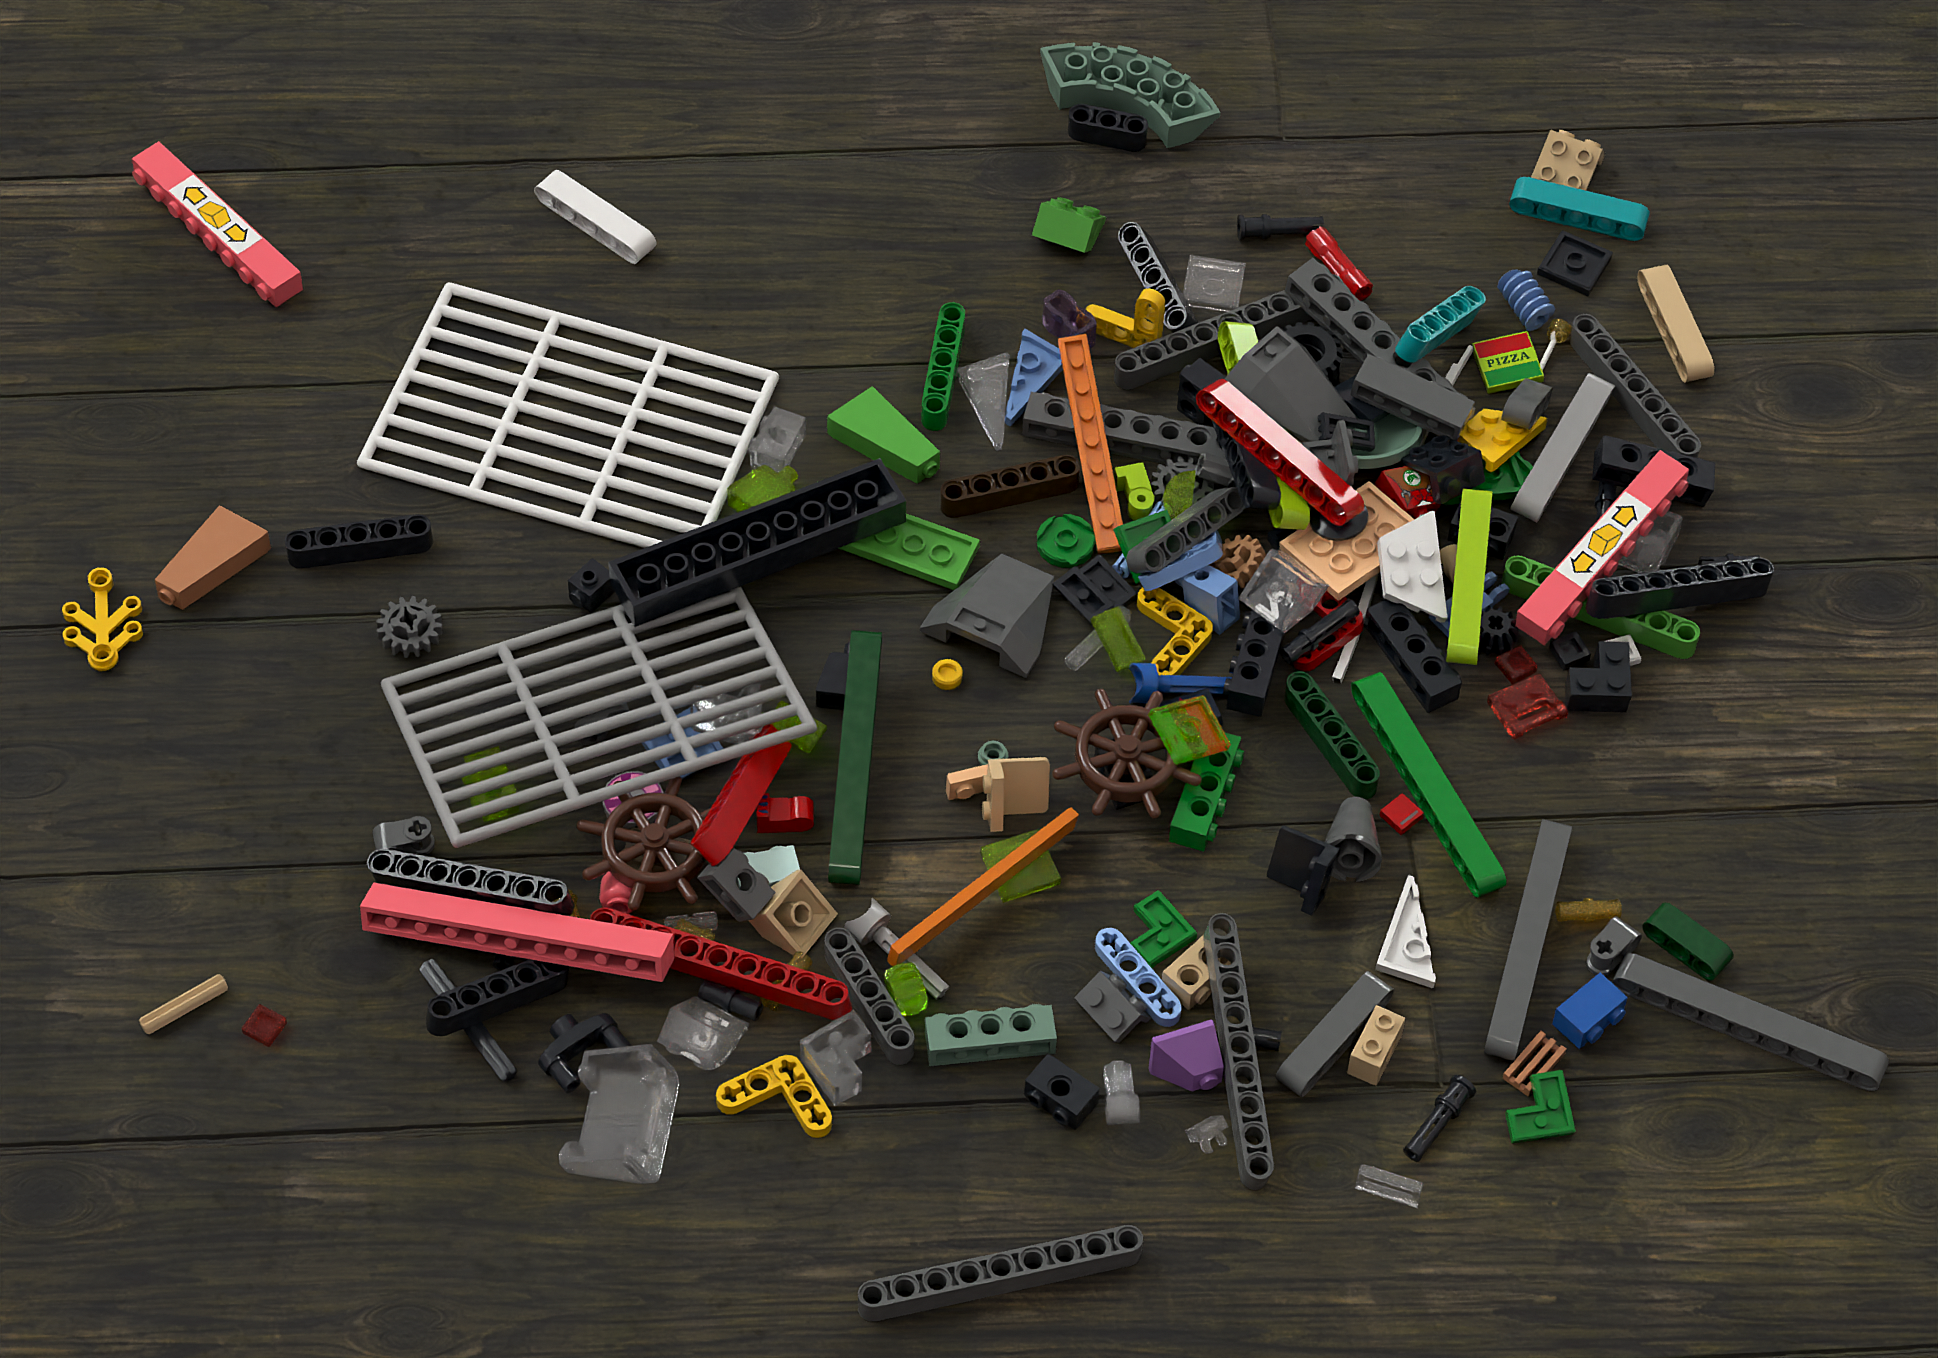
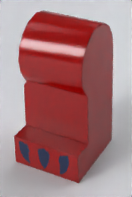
(784, 814)

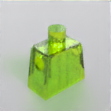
(760, 486)

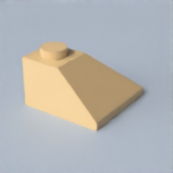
(794, 914)

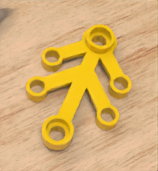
(102, 625)

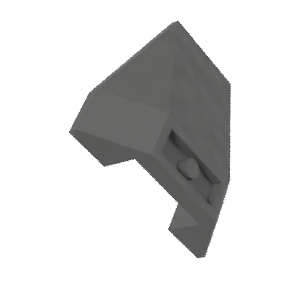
(1287, 385)
(1000, 609)

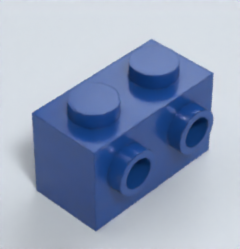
(1590, 1011)

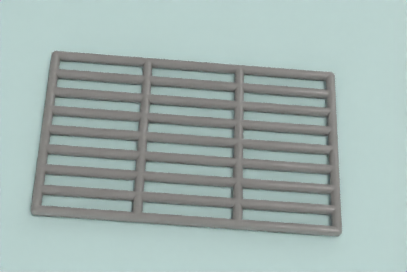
(541, 723)

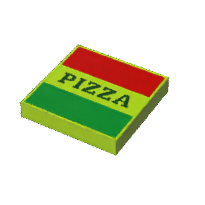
(1507, 361)

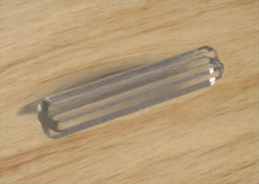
(1088, 646)

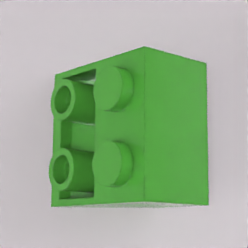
(1068, 225)

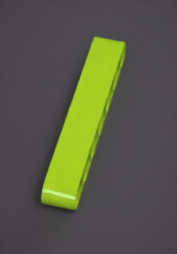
(1469, 577)

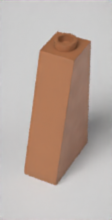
(210, 557)

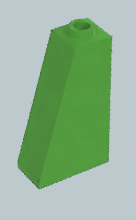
(882, 432)

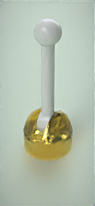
(1557, 332)

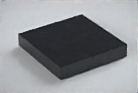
(1574, 263)

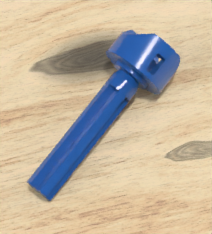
(1149, 681)

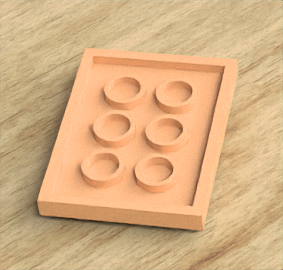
(1351, 561)

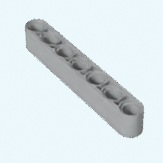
(1562, 447)

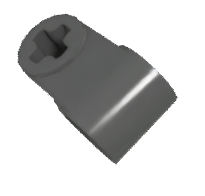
(404, 836)
(1611, 946)

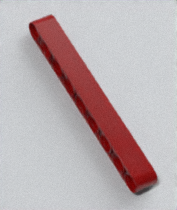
(739, 962)

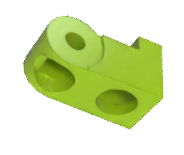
(1137, 489)

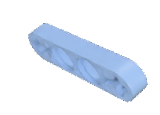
(1140, 975)

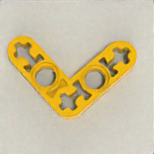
(1137, 330)
(1182, 628)
(778, 1083)

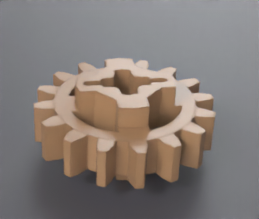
(1240, 558)

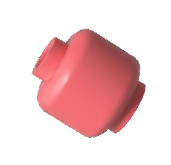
(614, 894)

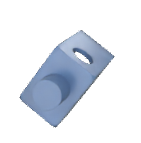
(1212, 595)

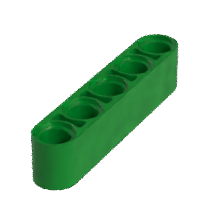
(943, 366)

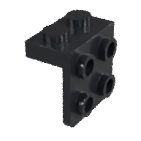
(1450, 466)

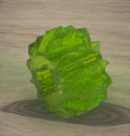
(906, 988)

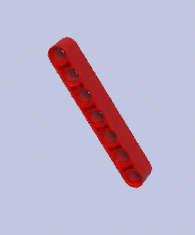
(1280, 452)
(738, 799)

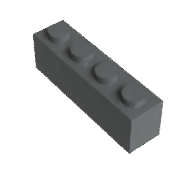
(1412, 397)

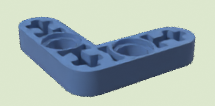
(1199, 556)

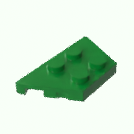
(1503, 481)

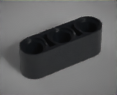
(1107, 127)

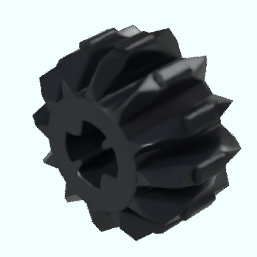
(1497, 631)

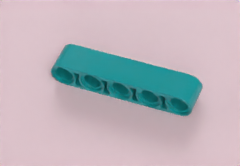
(1579, 208)
(1440, 324)

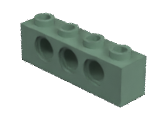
(978, 1046)

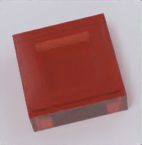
(1516, 664)
(264, 1025)

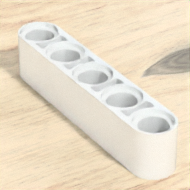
(595, 216)

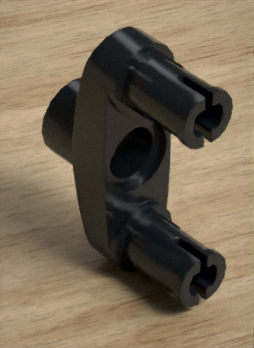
(572, 1039)

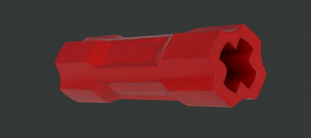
(1326, 249)

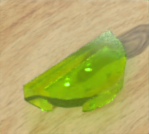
(1179, 493)

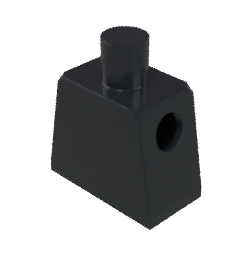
(832, 683)

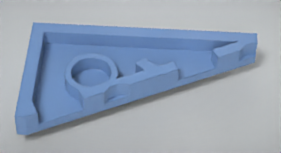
(1035, 369)

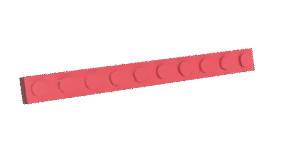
(517, 932)

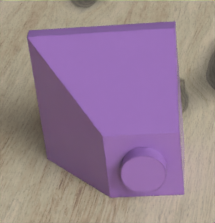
(1188, 1057)

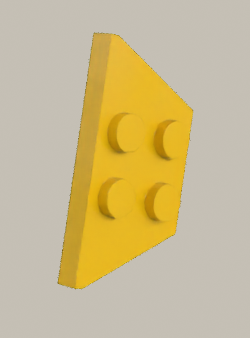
(1497, 438)

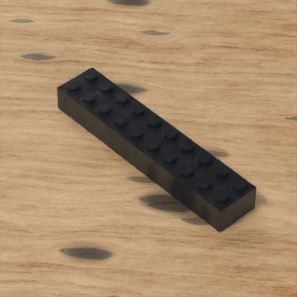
(757, 542)

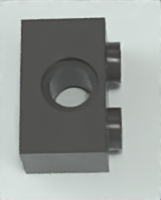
(721, 882)

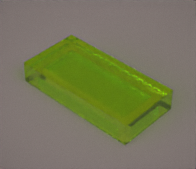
(1117, 638)

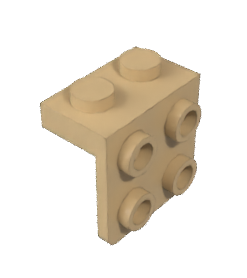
(1568, 160)
(1015, 788)

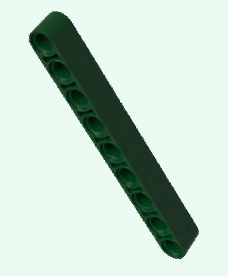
(855, 758)

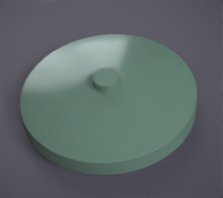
(1392, 442)

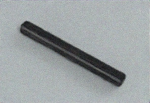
(477, 1033)

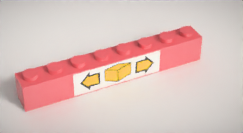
(217, 224)
(1602, 547)

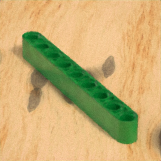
(1428, 785)

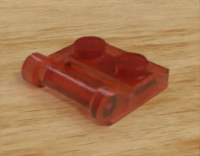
(1525, 698)

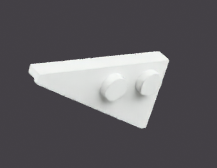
(1406, 946)

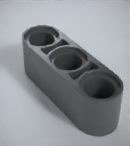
(1527, 403)

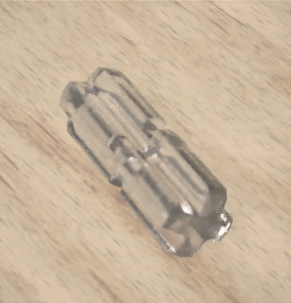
(702, 920)

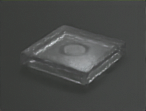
(1213, 283)

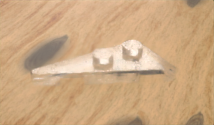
(987, 390)

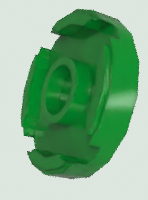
(1065, 541)

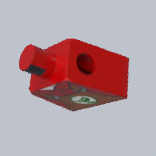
(1408, 489)

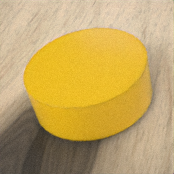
(947, 674)

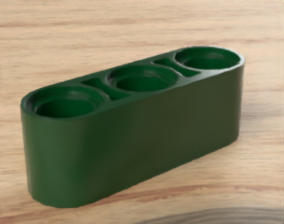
(1687, 941)

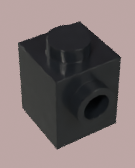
(590, 586)

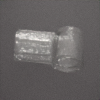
(1120, 1100)

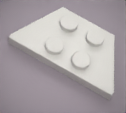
(1413, 567)

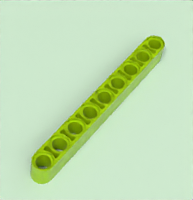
(1235, 341)

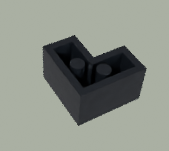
(1604, 686)

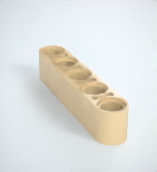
(1675, 323)

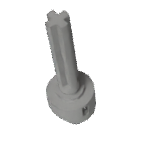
(873, 927)

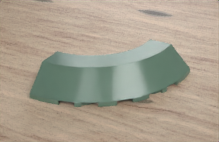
(1129, 84)

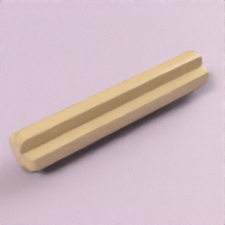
(183, 1004)

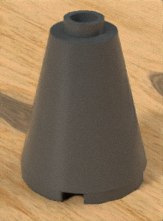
(1357, 841)

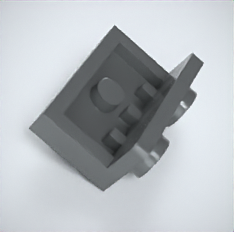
(1112, 1005)

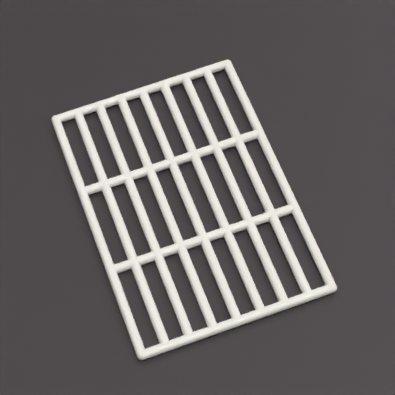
(527, 382)

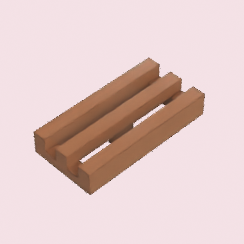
(1549, 1045)

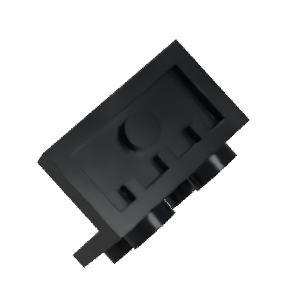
(1303, 865)

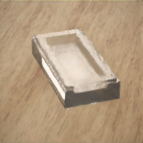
(1389, 1185)

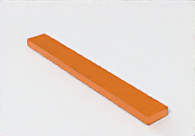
(1091, 441)
(982, 887)

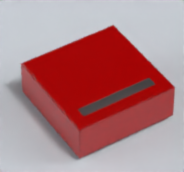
(1401, 814)

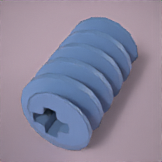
(1526, 298)

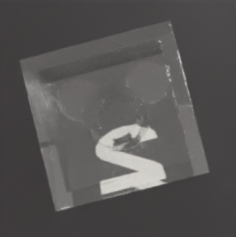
(1283, 590)
(701, 1033)

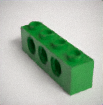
(1196, 830)

